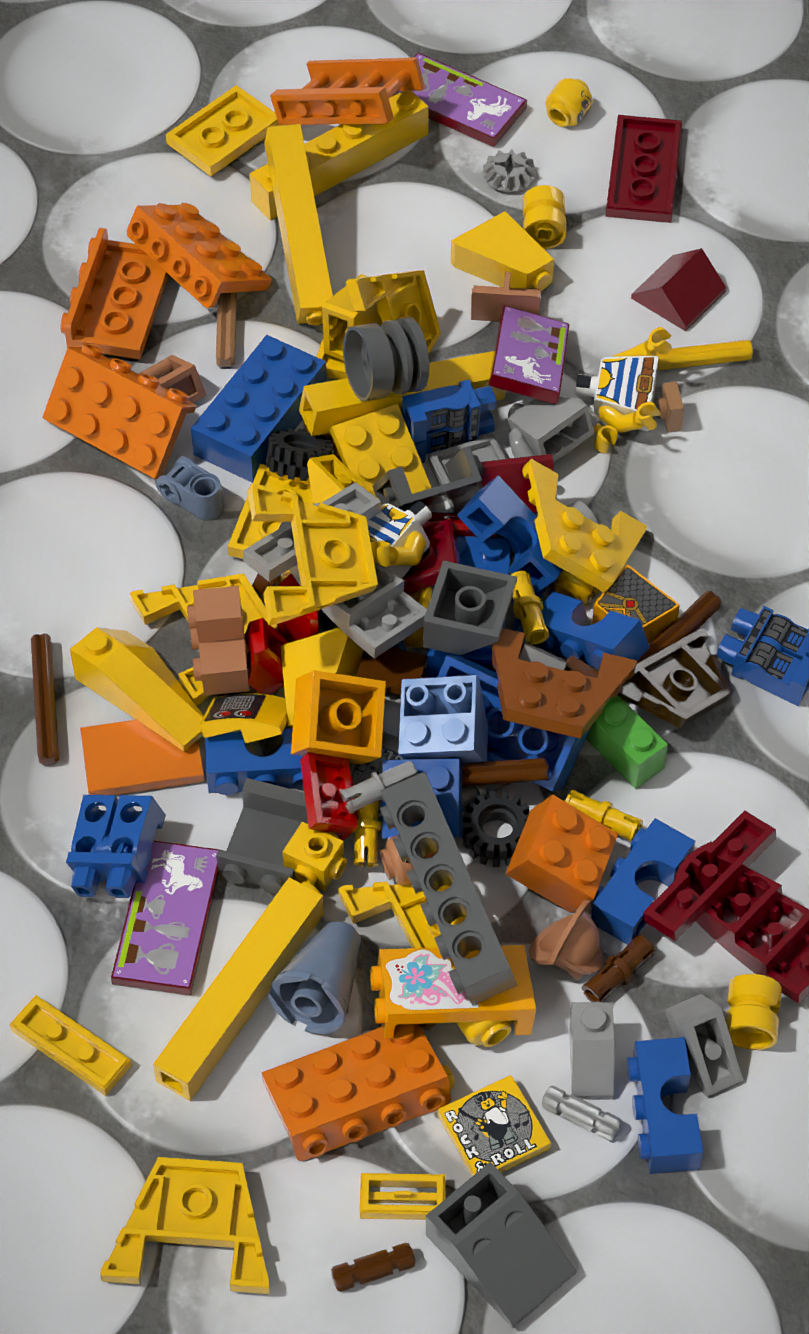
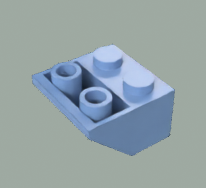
(443, 719)

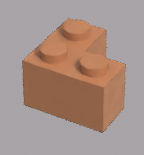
(220, 637)

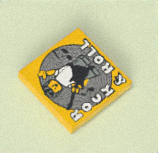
(494, 1127)

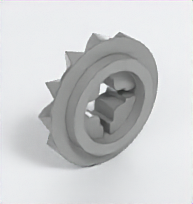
(520, 177)

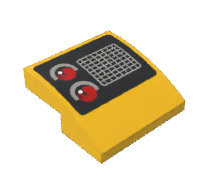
(255, 714)

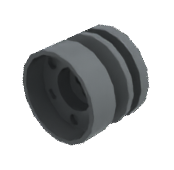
(386, 358)

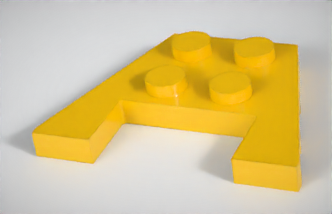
(398, 297)
(575, 541)
(330, 554)
(171, 599)
(404, 903)
(192, 1206)

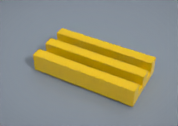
(406, 1212)

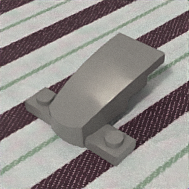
(371, 620)

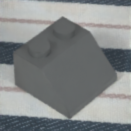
(466, 608)

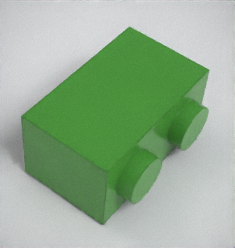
(628, 742)

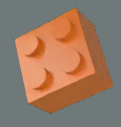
(561, 853)

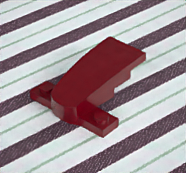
(739, 906)

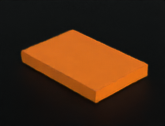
(135, 759)

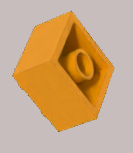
(338, 716)

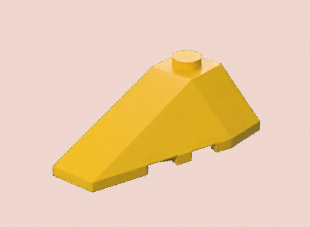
(138, 683)

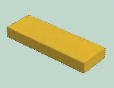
(70, 1045)

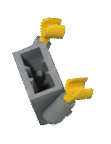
(555, 428)

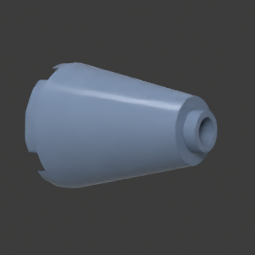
(319, 980)

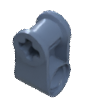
(192, 489)

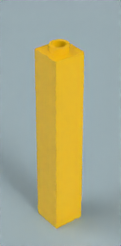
(298, 222)
(335, 402)
(239, 989)

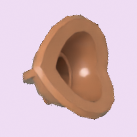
(570, 944)

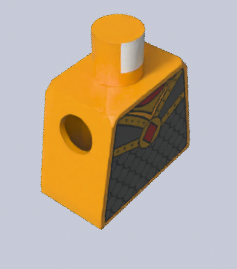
(639, 599)

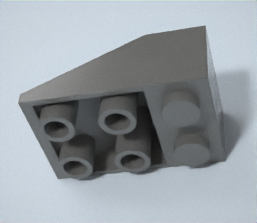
(499, 1244)

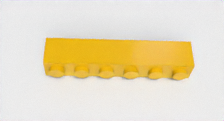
(350, 150)

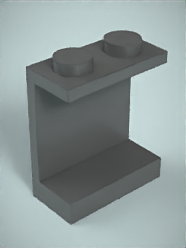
(464, 473)
(261, 834)

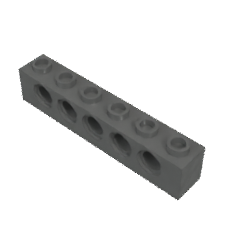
(488, 971)

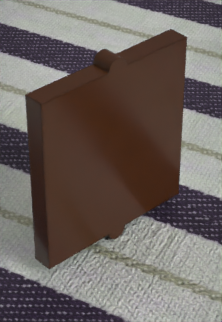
(392, 667)

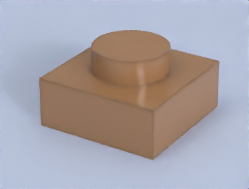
(671, 406)

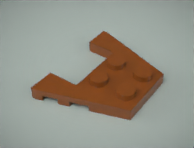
(551, 696)

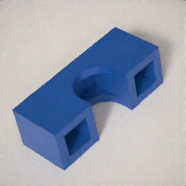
(502, 512)
(573, 635)
(231, 763)
(654, 856)
(668, 1139)

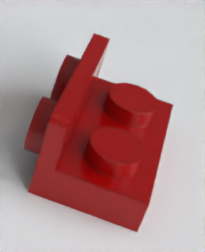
(322, 782)

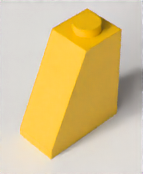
(503, 247)
(339, 316)
(324, 652)

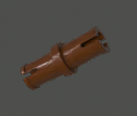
(618, 969)

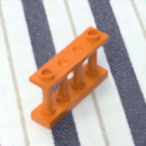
(348, 91)

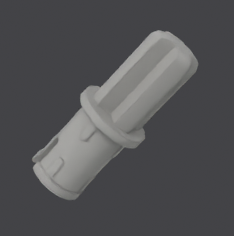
(370, 789)

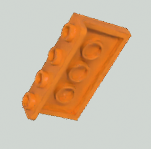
(194, 252)
(114, 298)
(117, 409)
(357, 1089)

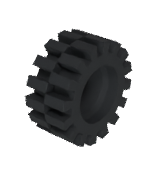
(291, 451)
(493, 809)

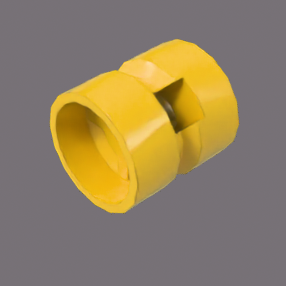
(545, 215)
(753, 1011)

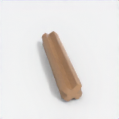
(226, 329)

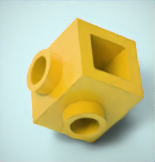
(315, 856)

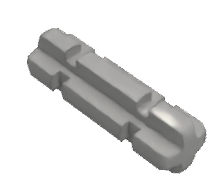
(581, 1112)

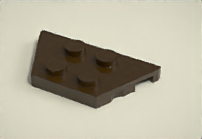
(679, 681)

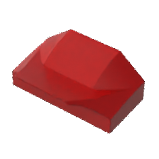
(266, 659)

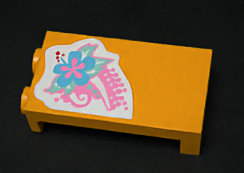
(419, 990)

